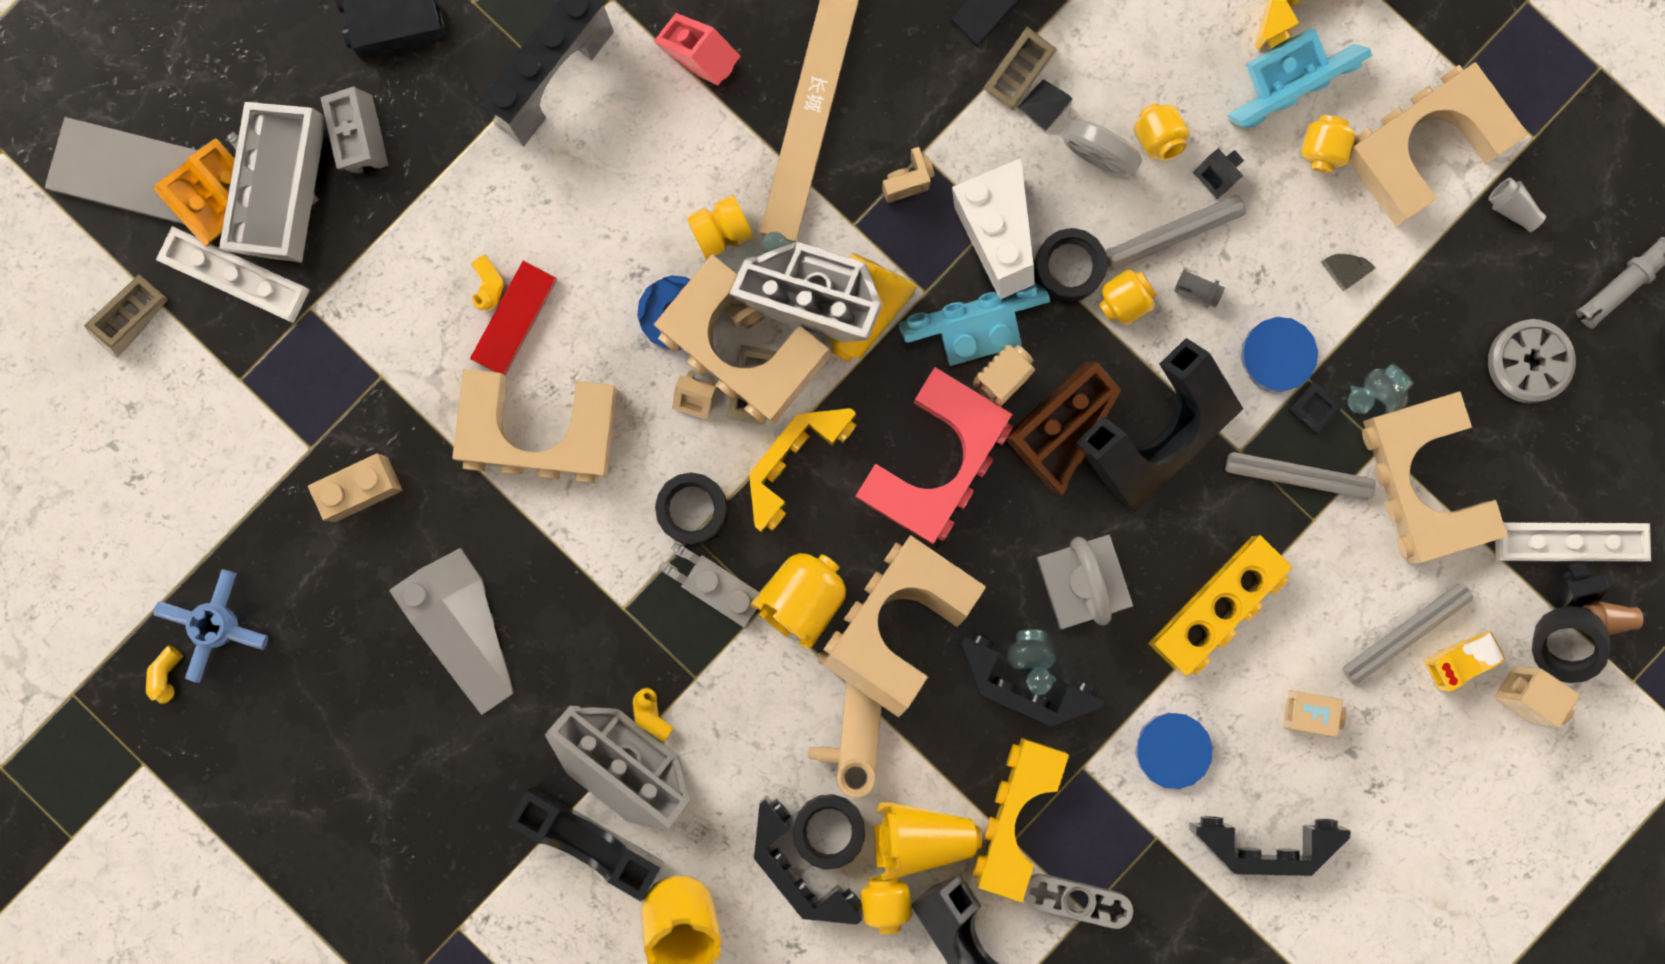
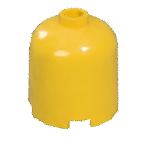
(802, 597)
(680, 923)

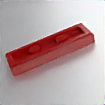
(513, 318)

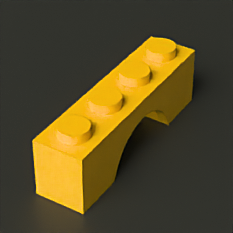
(1033, 772)

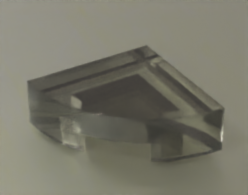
(1347, 269)

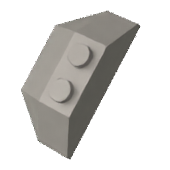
(811, 290)
(620, 765)

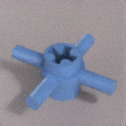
(197, 621)

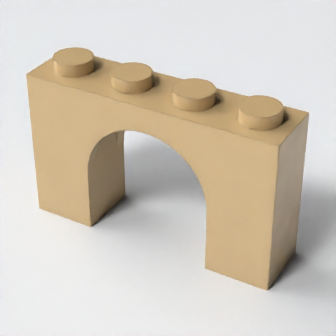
(1463, 100)
(766, 388)
(483, 441)
(1424, 531)
(861, 654)

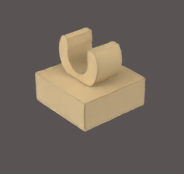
(694, 396)

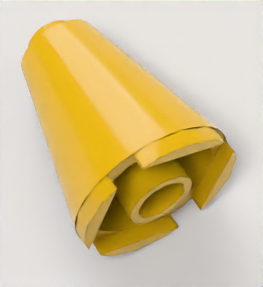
(894, 295)
(921, 839)

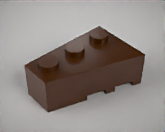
(1050, 432)

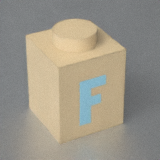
(1314, 713)

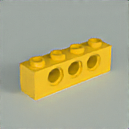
(1173, 640)

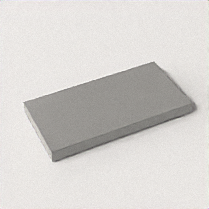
(114, 167)

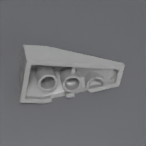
(454, 619)

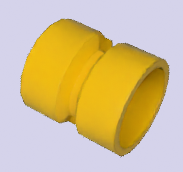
(720, 227)

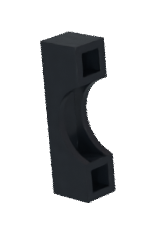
(606, 852)
(949, 918)

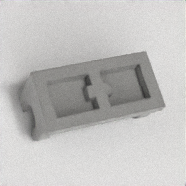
(354, 130)

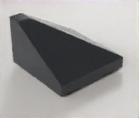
(1045, 104)

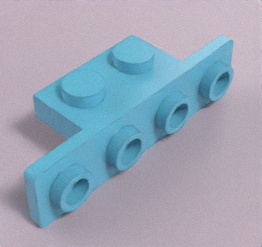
(1292, 71)
(976, 326)

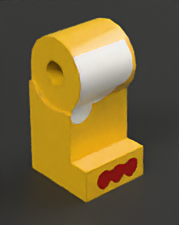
(1464, 661)

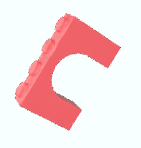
(977, 424)

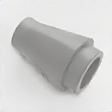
(1515, 203)

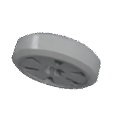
(1102, 148)
(1548, 346)

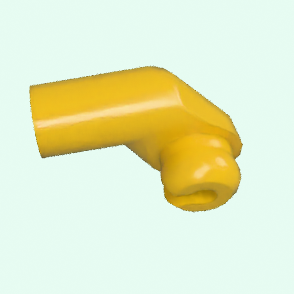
(491, 285)
(157, 675)
(647, 717)

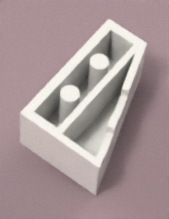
(998, 225)

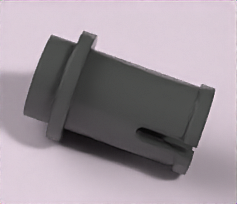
(1199, 289)

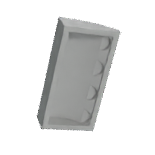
(273, 181)

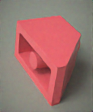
(698, 48)

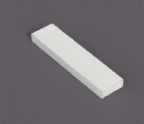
(233, 275)
(1575, 542)

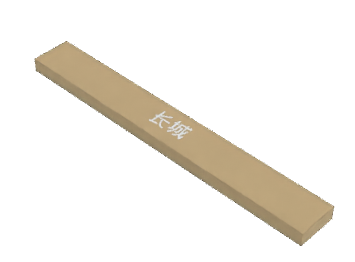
(809, 118)

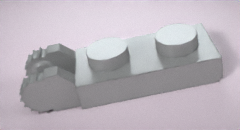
(714, 586)

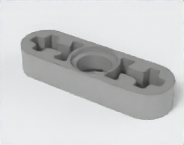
(1107, 898)

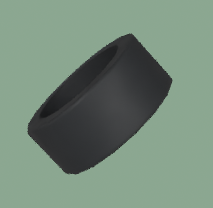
(1084, 240)
(663, 512)
(1578, 619)
(819, 859)

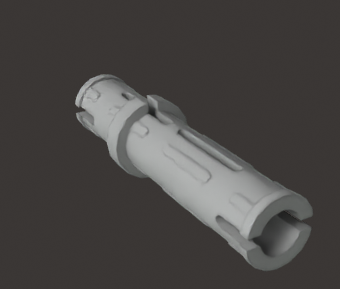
(1639, 272)

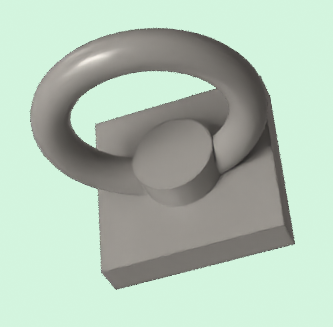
(1085, 582)

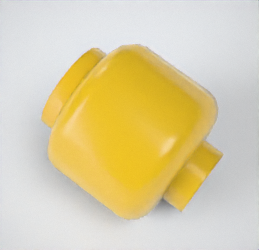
(1161, 132)
(1328, 143)
(1127, 297)
(886, 904)

